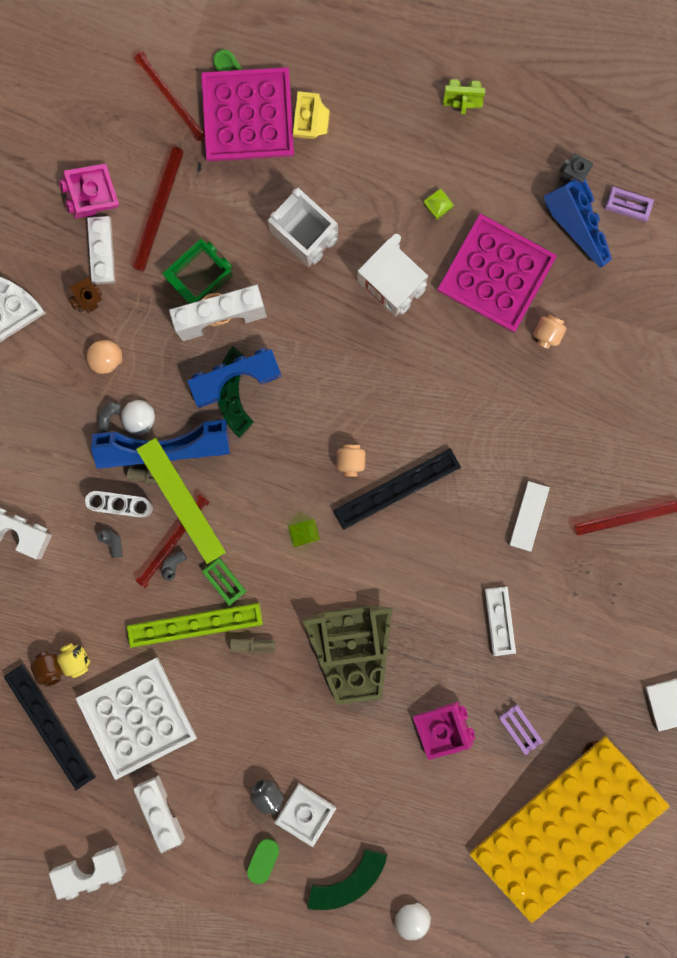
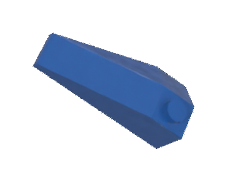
(573, 211)

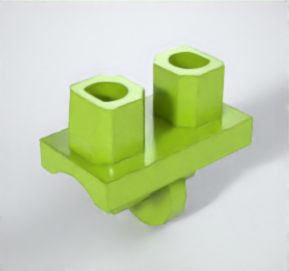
(464, 97)

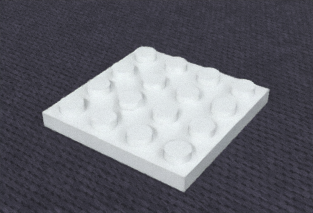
(136, 718)

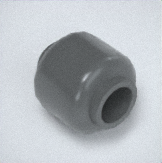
(266, 797)

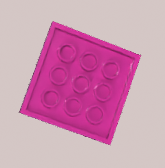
(247, 114)
(497, 273)

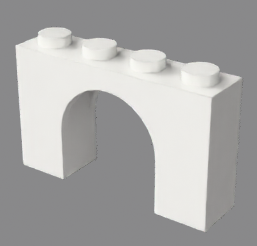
(192, 318)

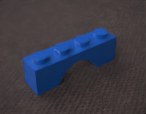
(208, 386)

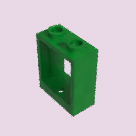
(210, 250)

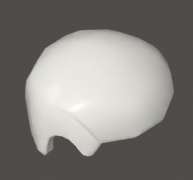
(138, 417)
(412, 921)

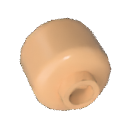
(549, 331)
(350, 459)

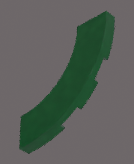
(230, 401)
(350, 889)

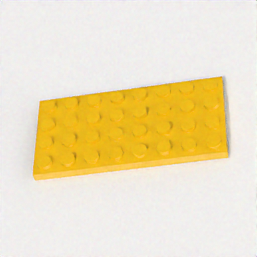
(569, 829)

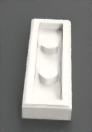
(529, 516)
(500, 621)

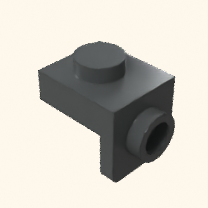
(576, 168)

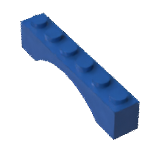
(206, 440)

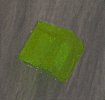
(304, 533)

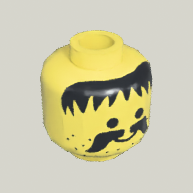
(73, 660)

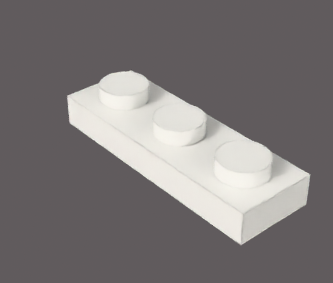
(101, 250)

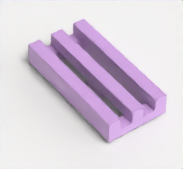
(627, 212)
(532, 745)

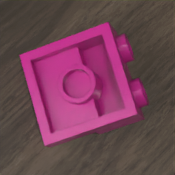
(88, 190)
(444, 730)

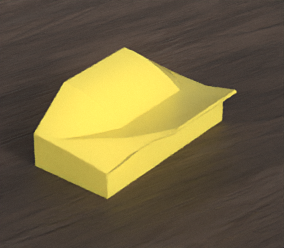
(310, 116)

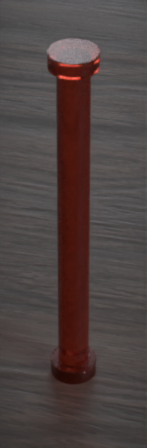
(140, 58)
(167, 548)

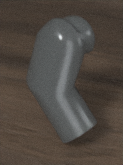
(105, 415)
(112, 540)
(170, 564)

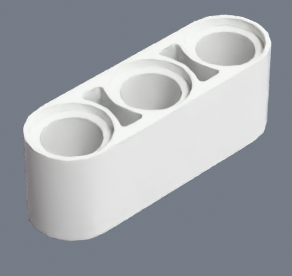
(108, 502)

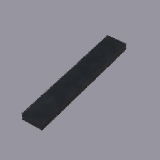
(397, 489)
(49, 727)

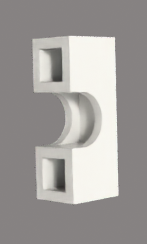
(32, 539)
(163, 825)
(69, 880)

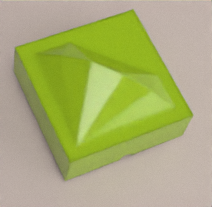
(438, 204)

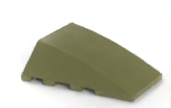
(352, 650)

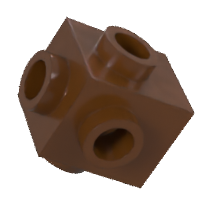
(77, 299)

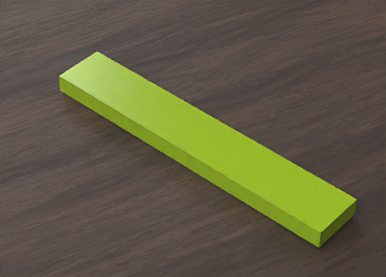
(181, 500)
(194, 625)

